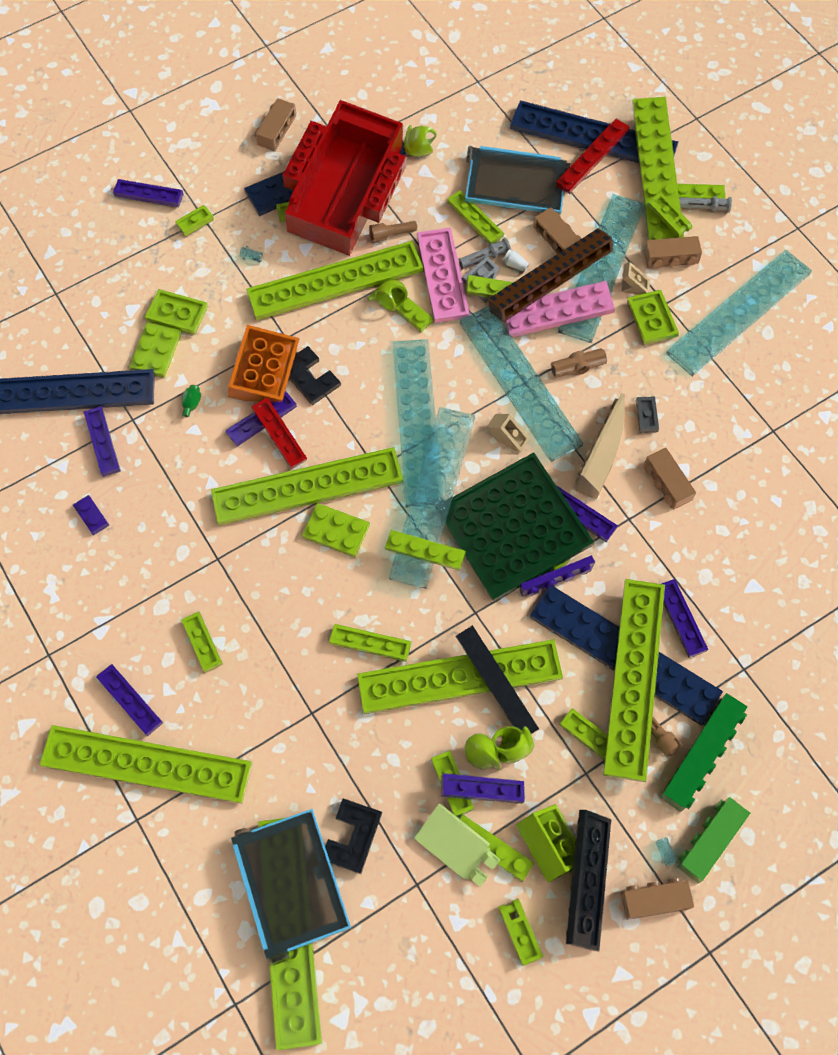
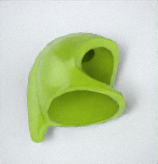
(416, 141)
(390, 294)
(514, 744)
(481, 752)

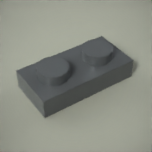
(647, 414)

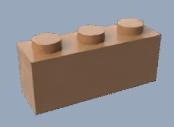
(275, 124)
(555, 230)
(672, 252)
(669, 478)
(657, 899)

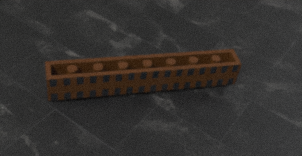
(550, 275)

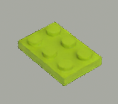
(176, 311)
(652, 317)
(156, 349)
(336, 530)

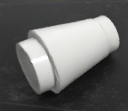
(515, 261)

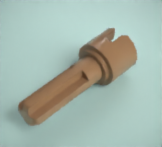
(380, 231)
(665, 740)

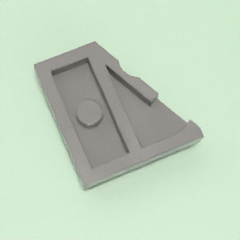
(486, 269)

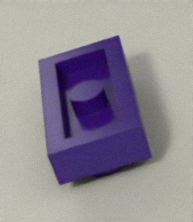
(91, 515)

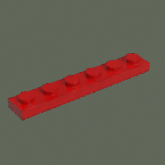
(592, 156)

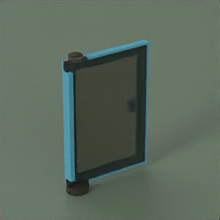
(514, 179)
(289, 885)

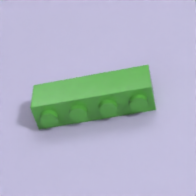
(713, 840)

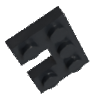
(312, 389)
(366, 823)

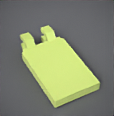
(456, 845)

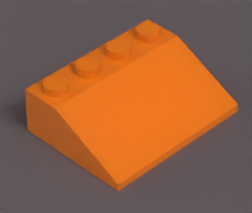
(262, 365)

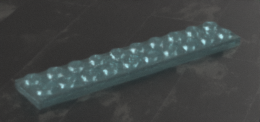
(619, 223)
(738, 312)
(521, 384)
(415, 407)
(434, 491)

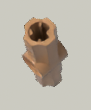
(578, 362)

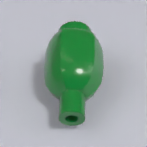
(190, 400)

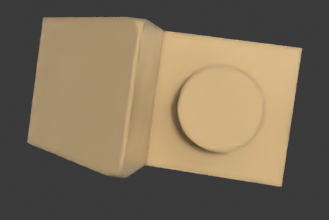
(634, 280)

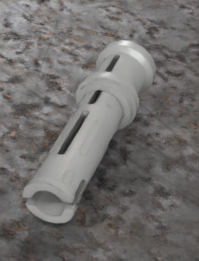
(712, 204)
(492, 249)

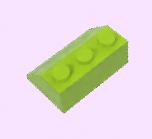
(549, 841)

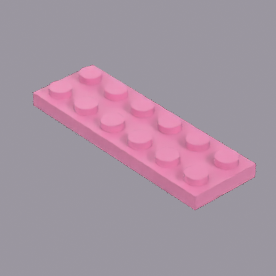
(442, 275)
(563, 309)

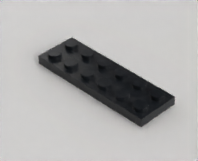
(588, 881)

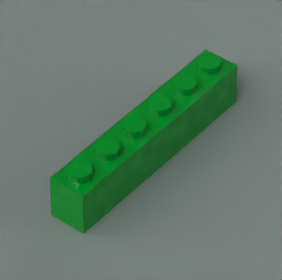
(703, 753)

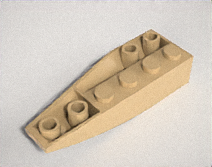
(602, 454)

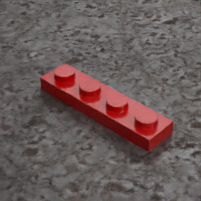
(279, 433)

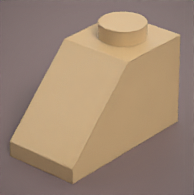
(508, 431)

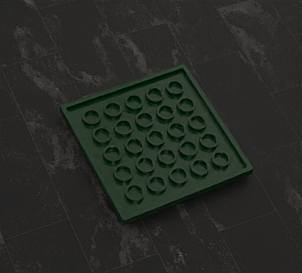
(515, 526)

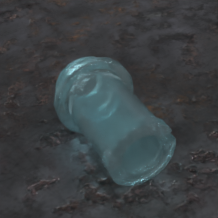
(247, 253)
(666, 852)

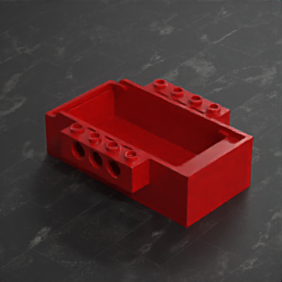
(343, 176)

